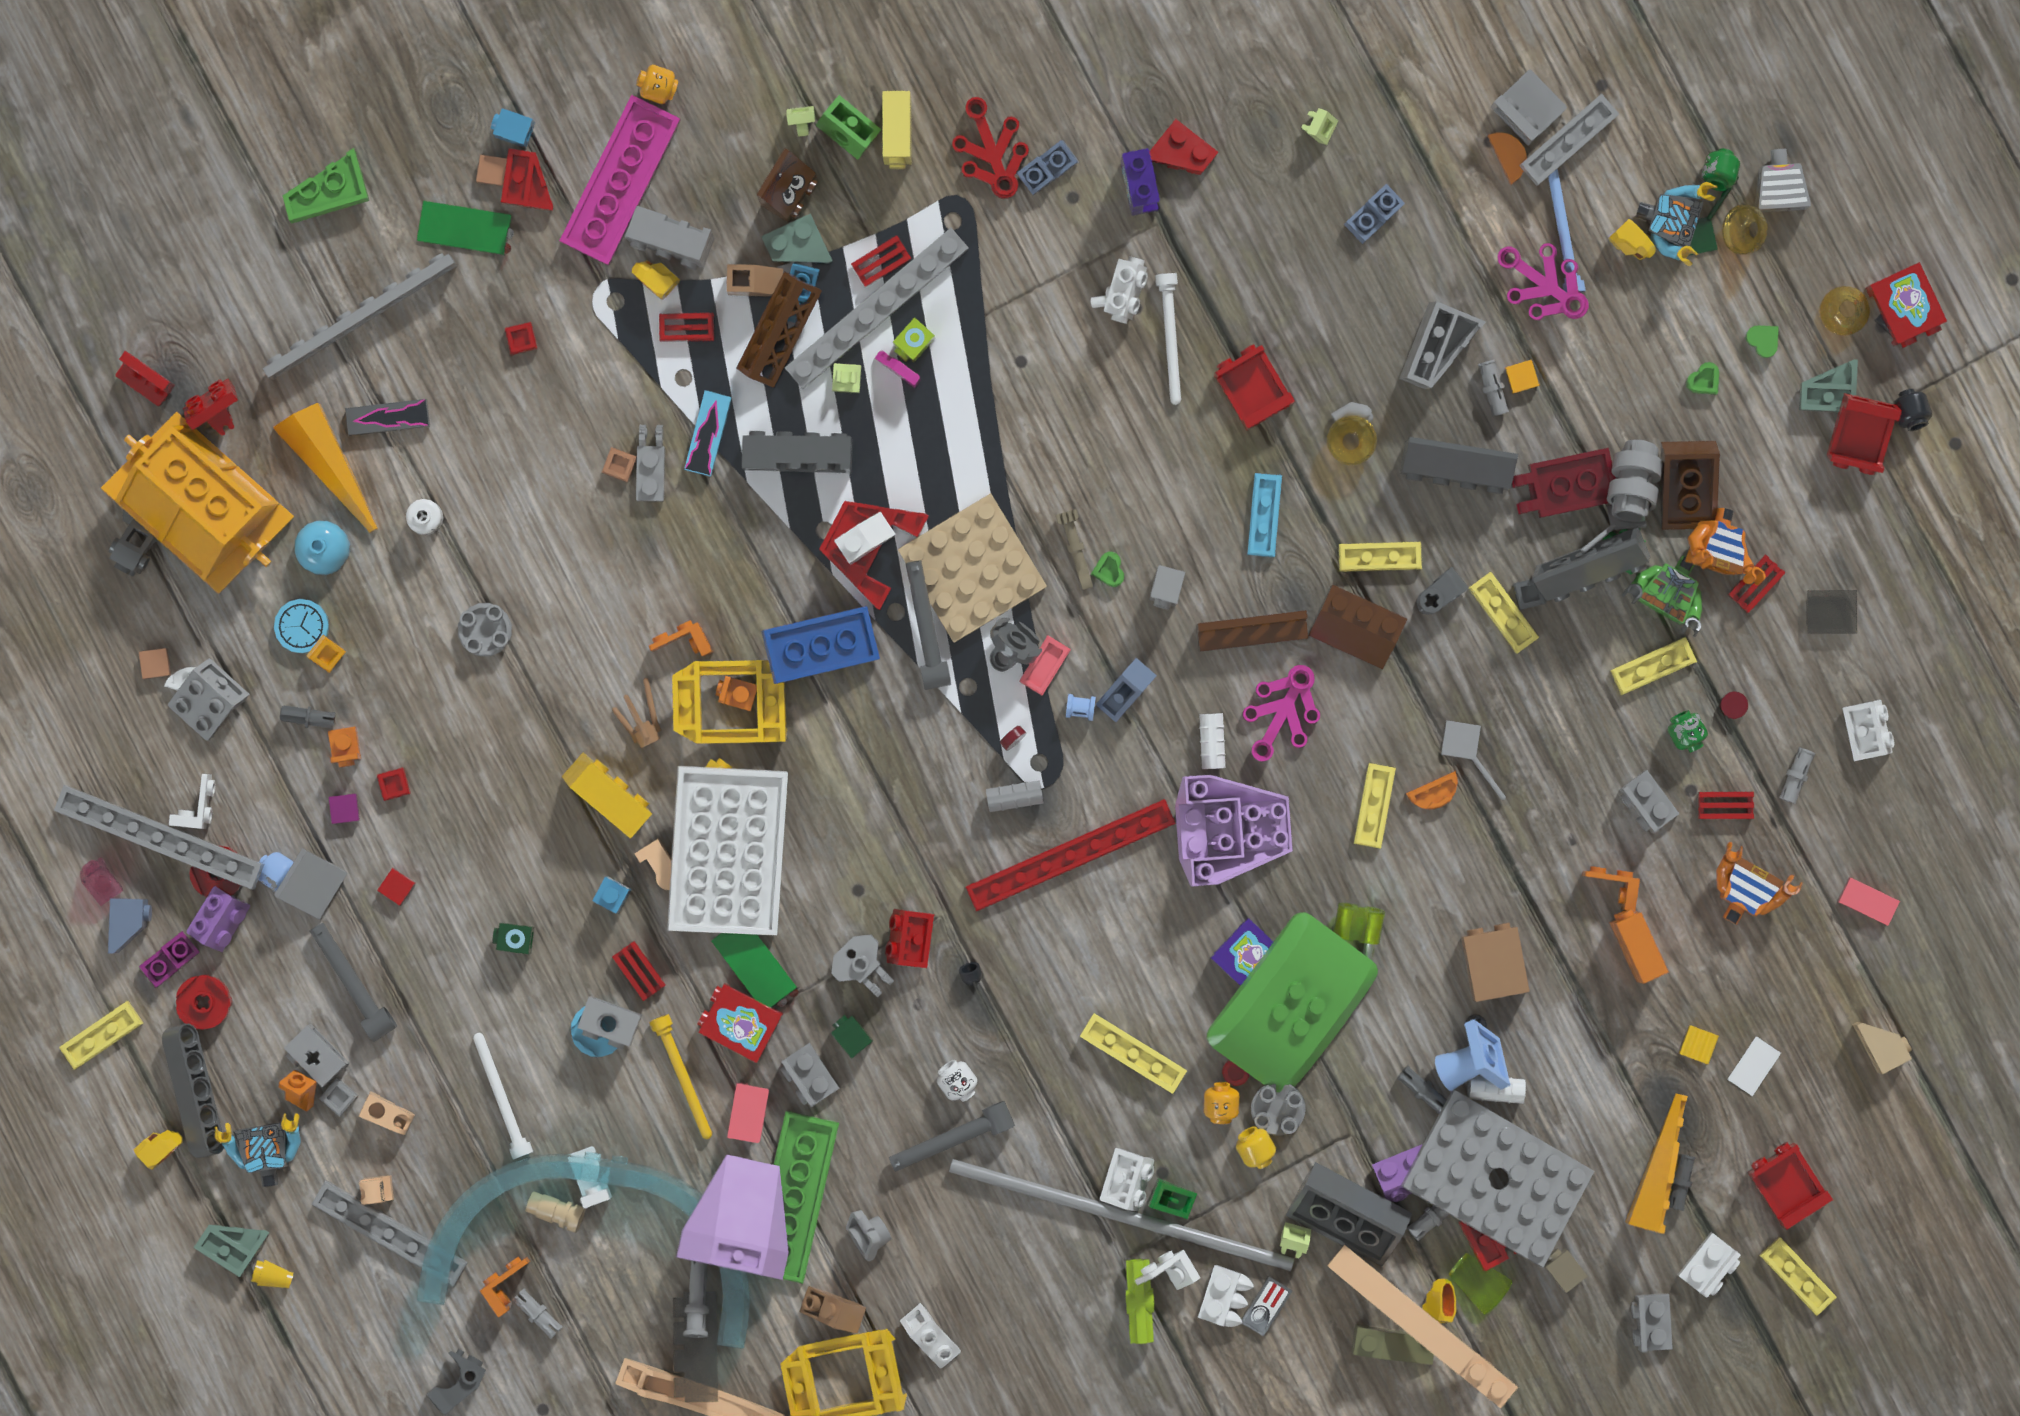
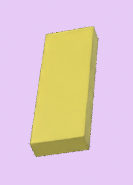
(1380, 556)
(1503, 612)
(1653, 666)
(1374, 805)
(101, 1035)
(1798, 1276)

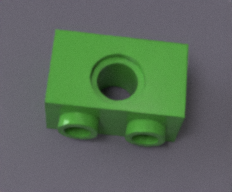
(848, 127)

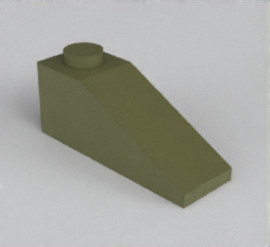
(1389, 1345)

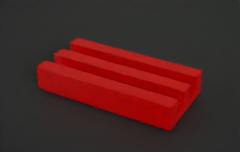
(901, 249)
(686, 316)
(1740, 601)
(1749, 805)
(625, 951)

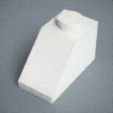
(864, 538)

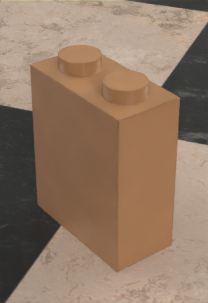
(1495, 962)

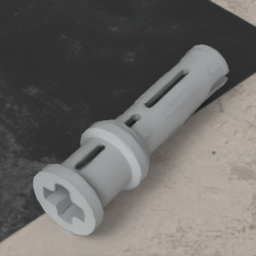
(697, 1308)

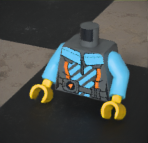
(1675, 219)
(262, 1147)

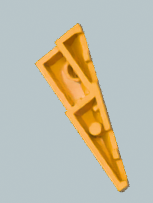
(315, 443)
(1654, 1189)

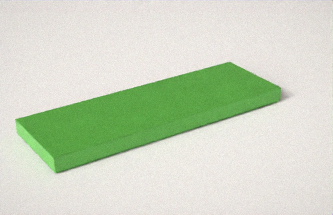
(804, 1164)

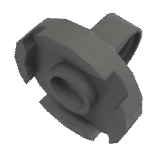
(1014, 642)

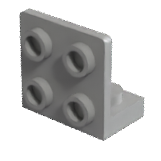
(1528, 107)
(207, 698)

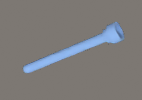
(1563, 229)

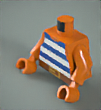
(1722, 548)
(1750, 887)

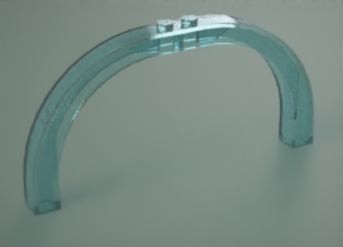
(591, 1168)

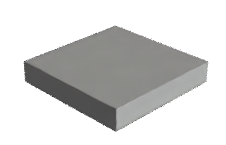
(310, 883)

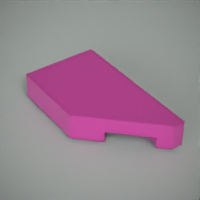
(898, 368)

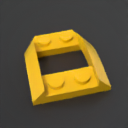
(688, 709)
(881, 1371)

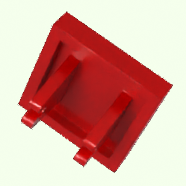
(212, 407)

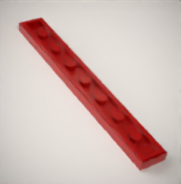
(1070, 855)

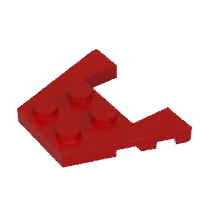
(852, 515)

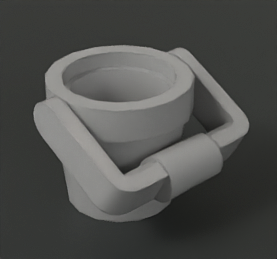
(868, 1235)

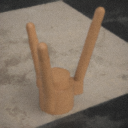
(645, 732)

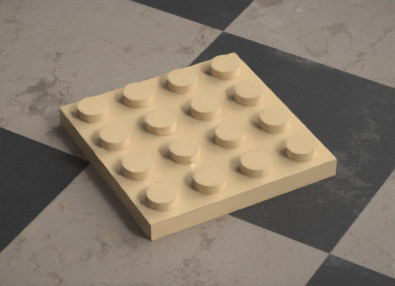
(974, 567)

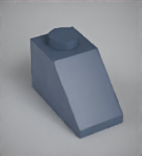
(1126, 690)
(126, 921)

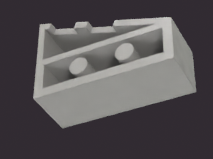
(670, 238)
(1437, 343)

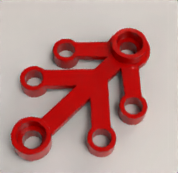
(992, 152)

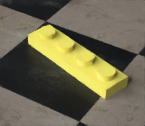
(1133, 1053)

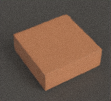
(491, 170)
(619, 464)
(155, 663)

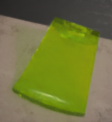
(1481, 1286)

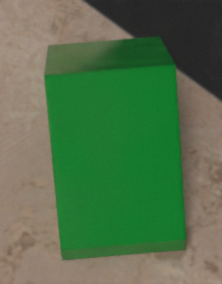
(1172, 1199)

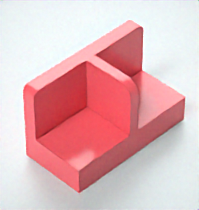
(748, 1113)

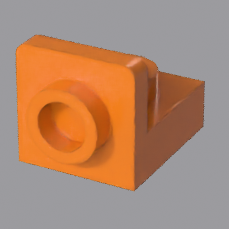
(736, 693)
(344, 746)
(299, 1089)

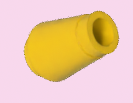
(271, 1275)

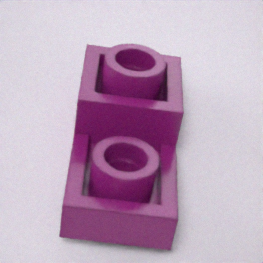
(169, 959)

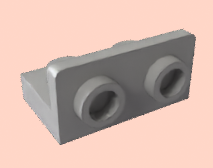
(1648, 801)
(809, 1075)
(1653, 1322)

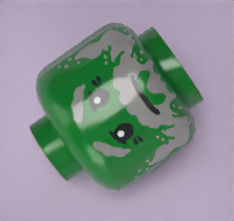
(1721, 169)
(1687, 731)

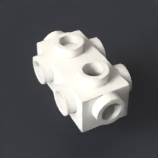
(1123, 294)

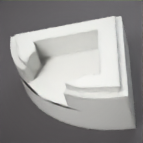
(178, 678)

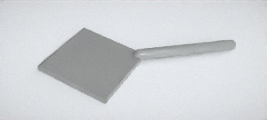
(1614, 524)
(1462, 742)

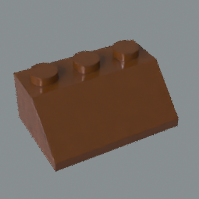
(1357, 627)

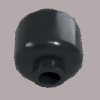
(1915, 409)

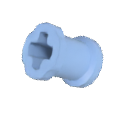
(1080, 707)

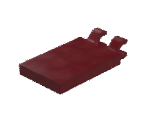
(1566, 483)

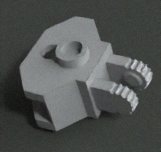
(862, 965)

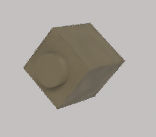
(1564, 1269)

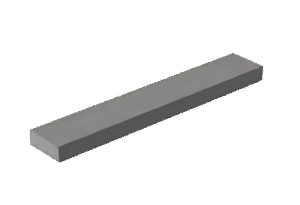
(378, 1227)

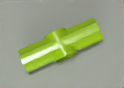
(1139, 1303)

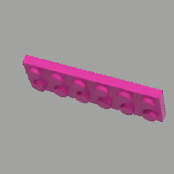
(620, 180)

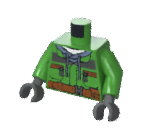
(1670, 593)

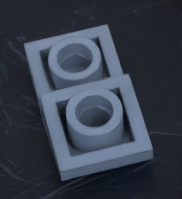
(1047, 167)
(1374, 213)

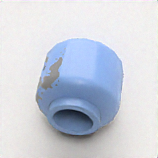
(274, 870)

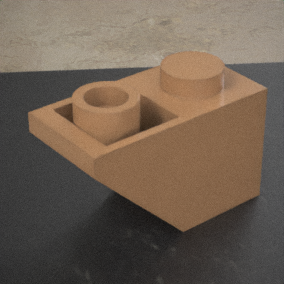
(752, 280)
(832, 1310)

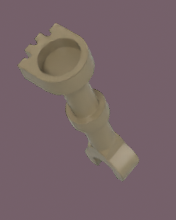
(1068, 519)

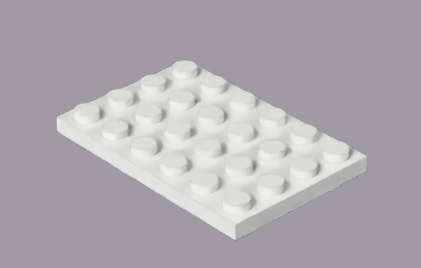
(727, 850)

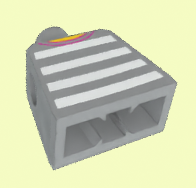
(1781, 185)

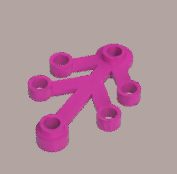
(1546, 285)
(1284, 708)

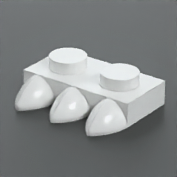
(1223, 1295)

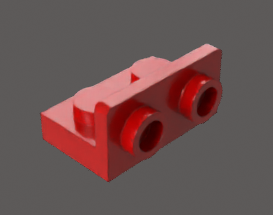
(143, 379)
(909, 938)

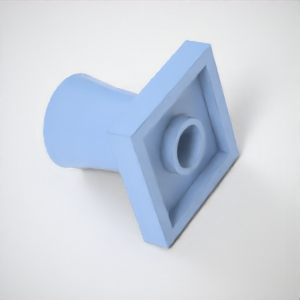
(1480, 1058)

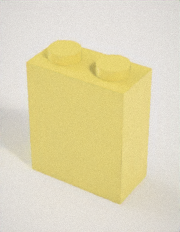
(896, 129)

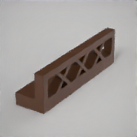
(773, 328)
(1252, 631)

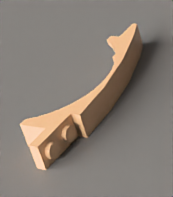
(1422, 1326)
(659, 1385)

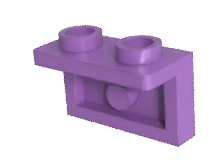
(218, 919)
(1392, 1173)

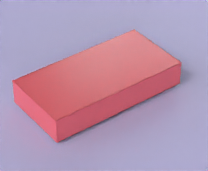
(1044, 668)
(1868, 901)

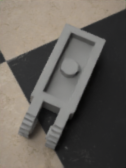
(650, 467)

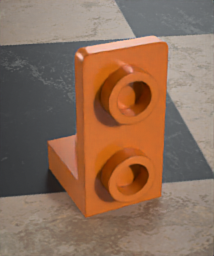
(698, 643)
(1628, 895)
(498, 1299)

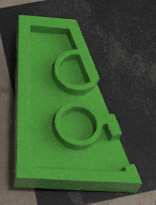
(329, 191)

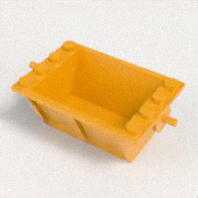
(197, 502)

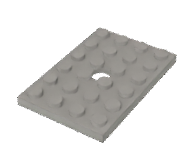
(1455, 1172)

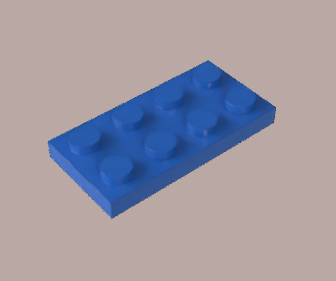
(820, 645)

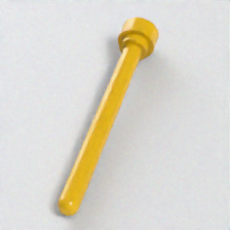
(662, 1026)

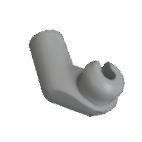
(1353, 409)

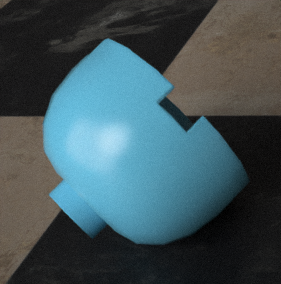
(322, 547)

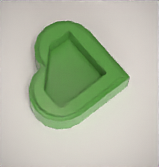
(1763, 339)
(1704, 380)
(1108, 570)

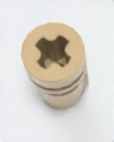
(554, 1210)

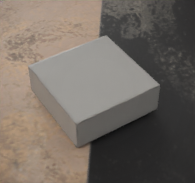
(338, 1097)

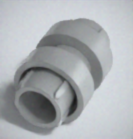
(1636, 471)

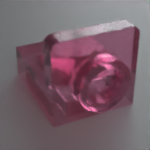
(100, 881)

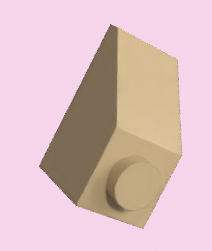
(1883, 1047)

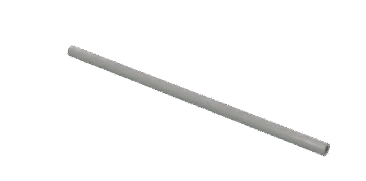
(1121, 1215)

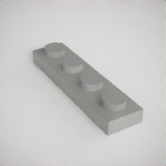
(1569, 139)

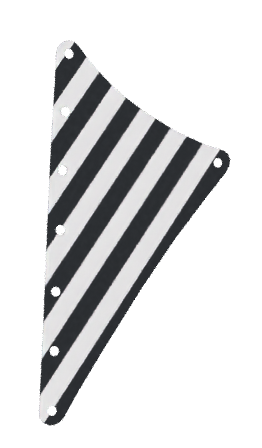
(912, 446)

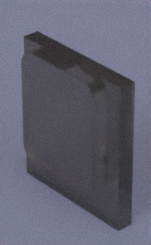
(1831, 612)

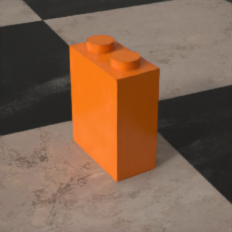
(1638, 946)

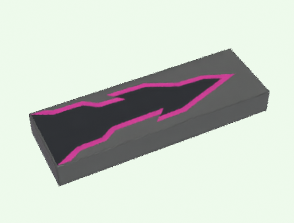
(387, 417)

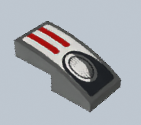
(1266, 1306)

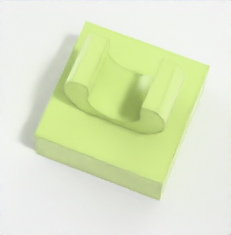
(801, 118)
(1321, 126)
(846, 378)
(1295, 1238)

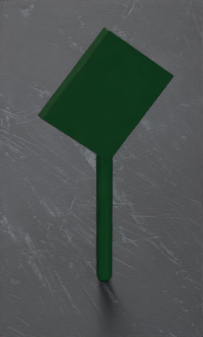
(1704, 236)

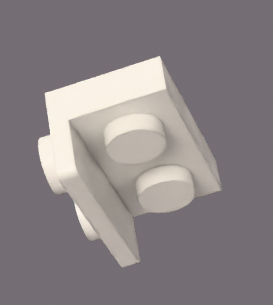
(1868, 730)
(1127, 1180)
(1710, 1265)

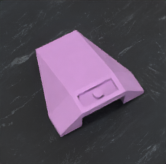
(1228, 828)
(739, 1220)

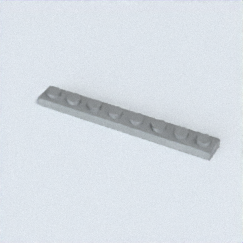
(876, 308)
(350, 321)
(159, 837)

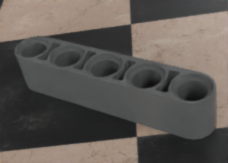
(192, 1089)

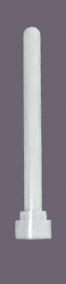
(1167, 285)
(519, 1145)

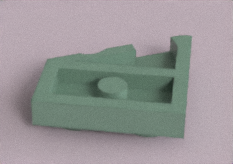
(797, 243)
(1827, 389)
(231, 1246)

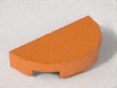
(1509, 153)
(1435, 793)

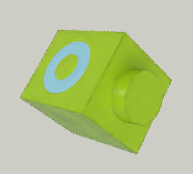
(913, 341)

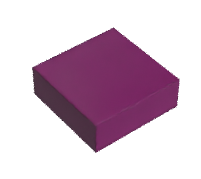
(344, 808)

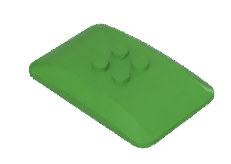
(1292, 1003)

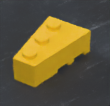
(607, 794)

